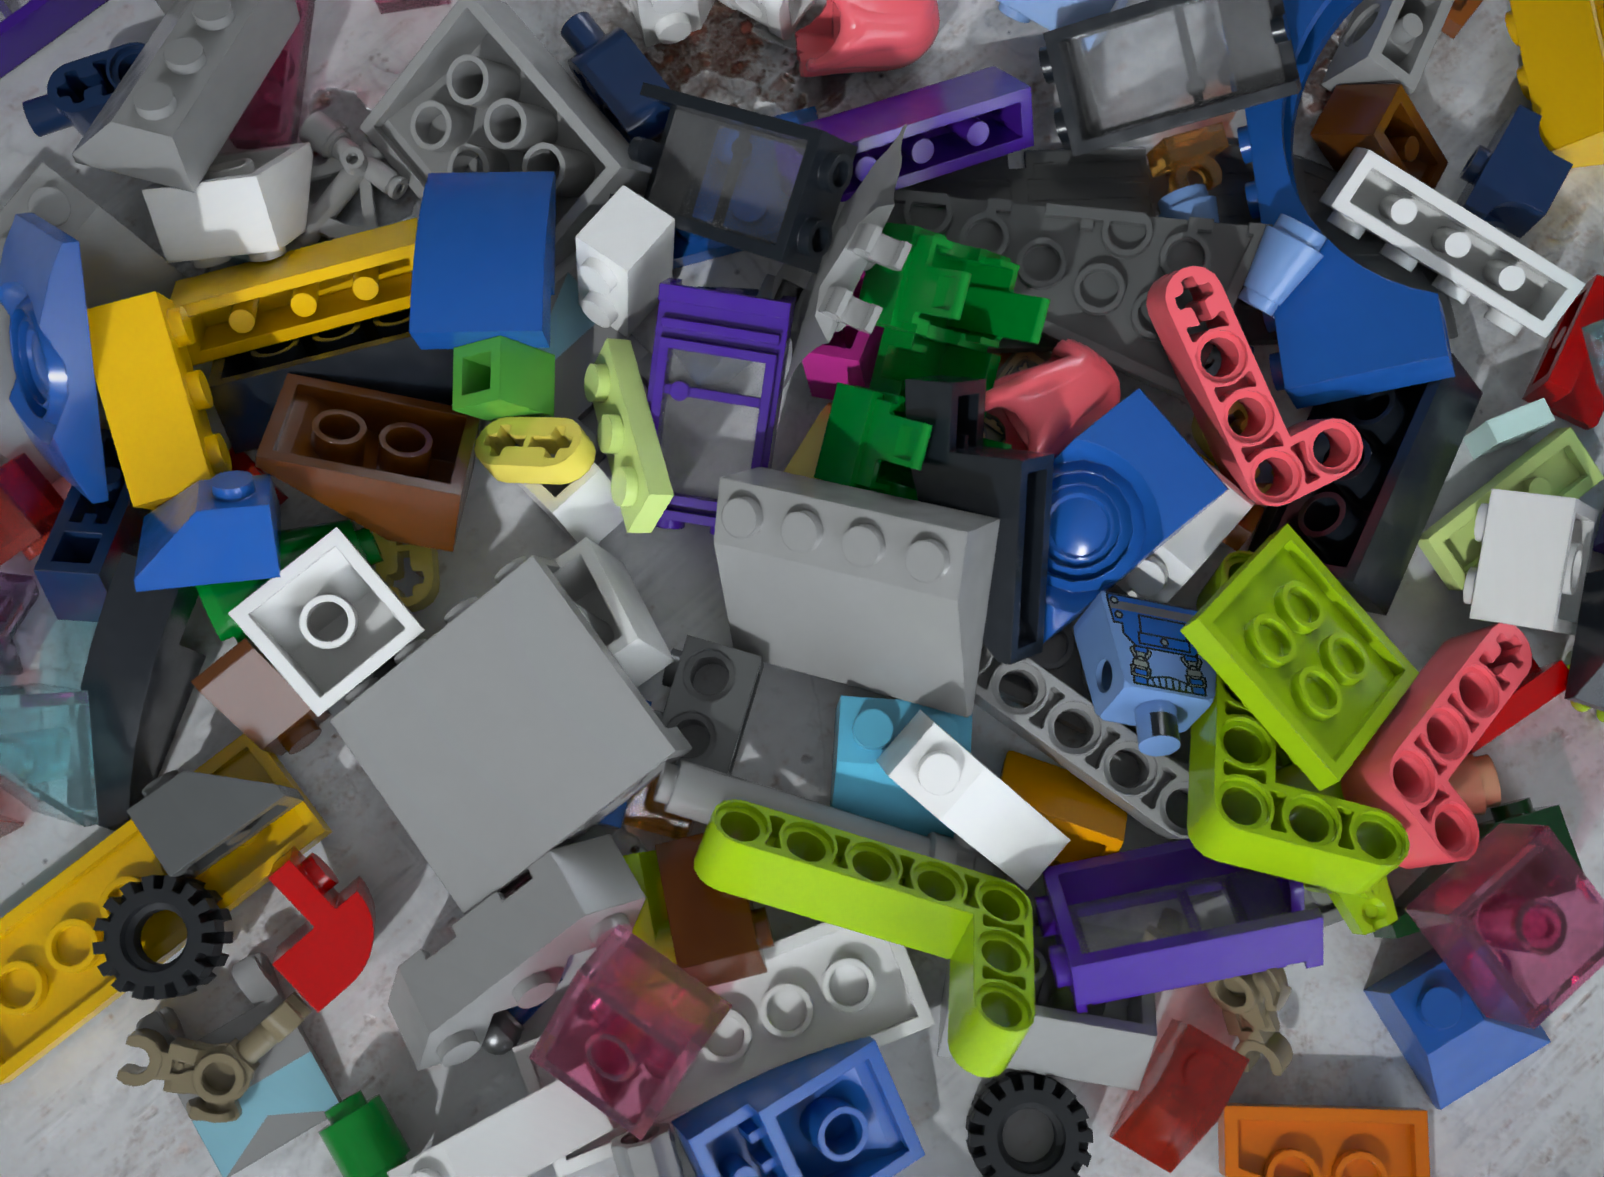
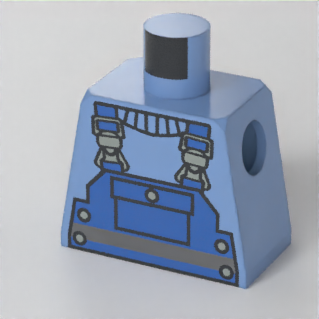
(1144, 668)

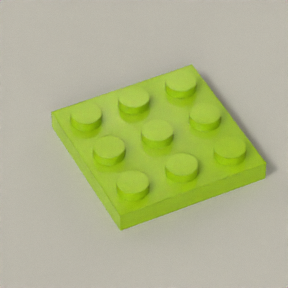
(1301, 656)

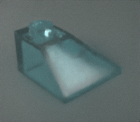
(48, 751)

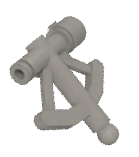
(355, 169)

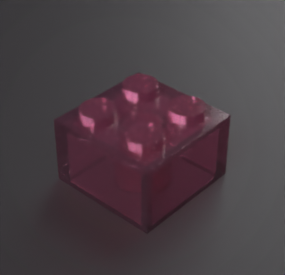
(1515, 924)
(629, 1031)

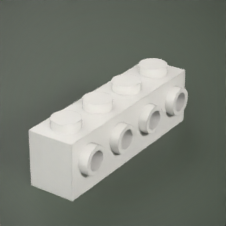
(1451, 242)

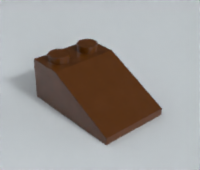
(374, 457)

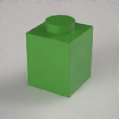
(503, 380)

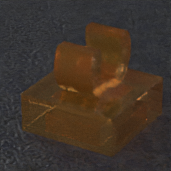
(1189, 152)

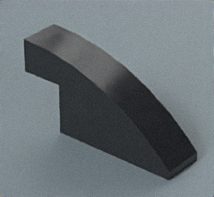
(994, 484)
(136, 687)

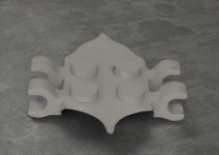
(826, 298)

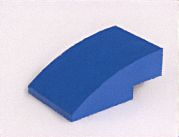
(484, 259)
(805, 1119)

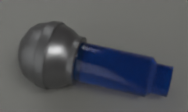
(506, 1028)

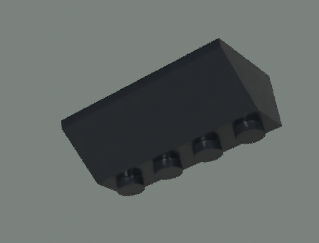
(362, 354)
(1376, 513)

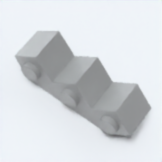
(512, 950)

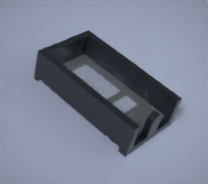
(1166, 67)
(745, 177)

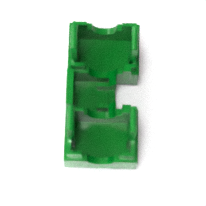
(935, 321)

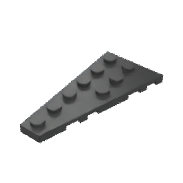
(1094, 267)

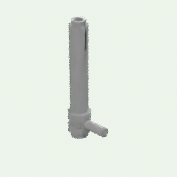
(696, 790)

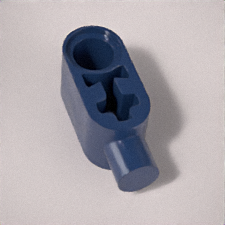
(612, 76)
(80, 90)

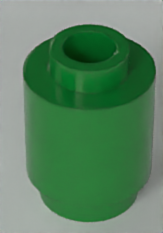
(363, 1137)

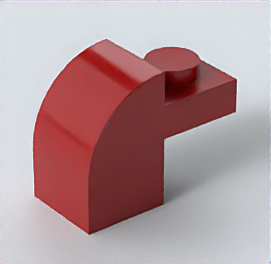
(338, 933)

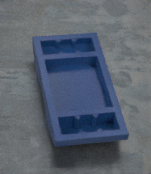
(53, 351)
(1117, 501)

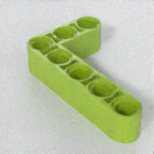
(1274, 824)
(895, 897)

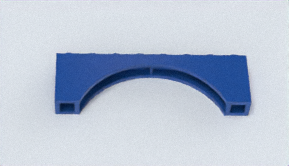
(1343, 324)

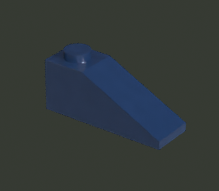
(88, 544)

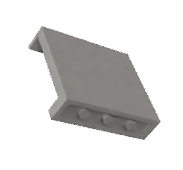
(505, 733)

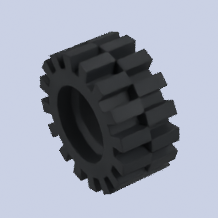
(124, 927)
(1021, 1092)

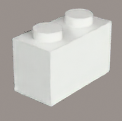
(623, 261)

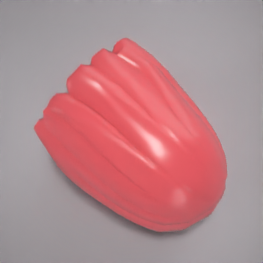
(866, 36)
(1054, 400)

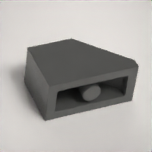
(203, 817)

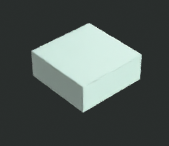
(1508, 428)

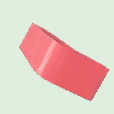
(1240, 380)
(1430, 735)

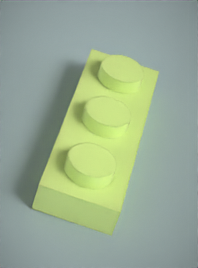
(628, 436)
(1551, 467)

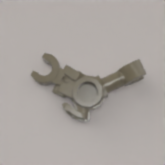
(1251, 1013)
(211, 1071)

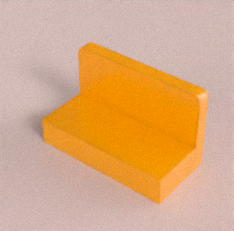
(1069, 804)

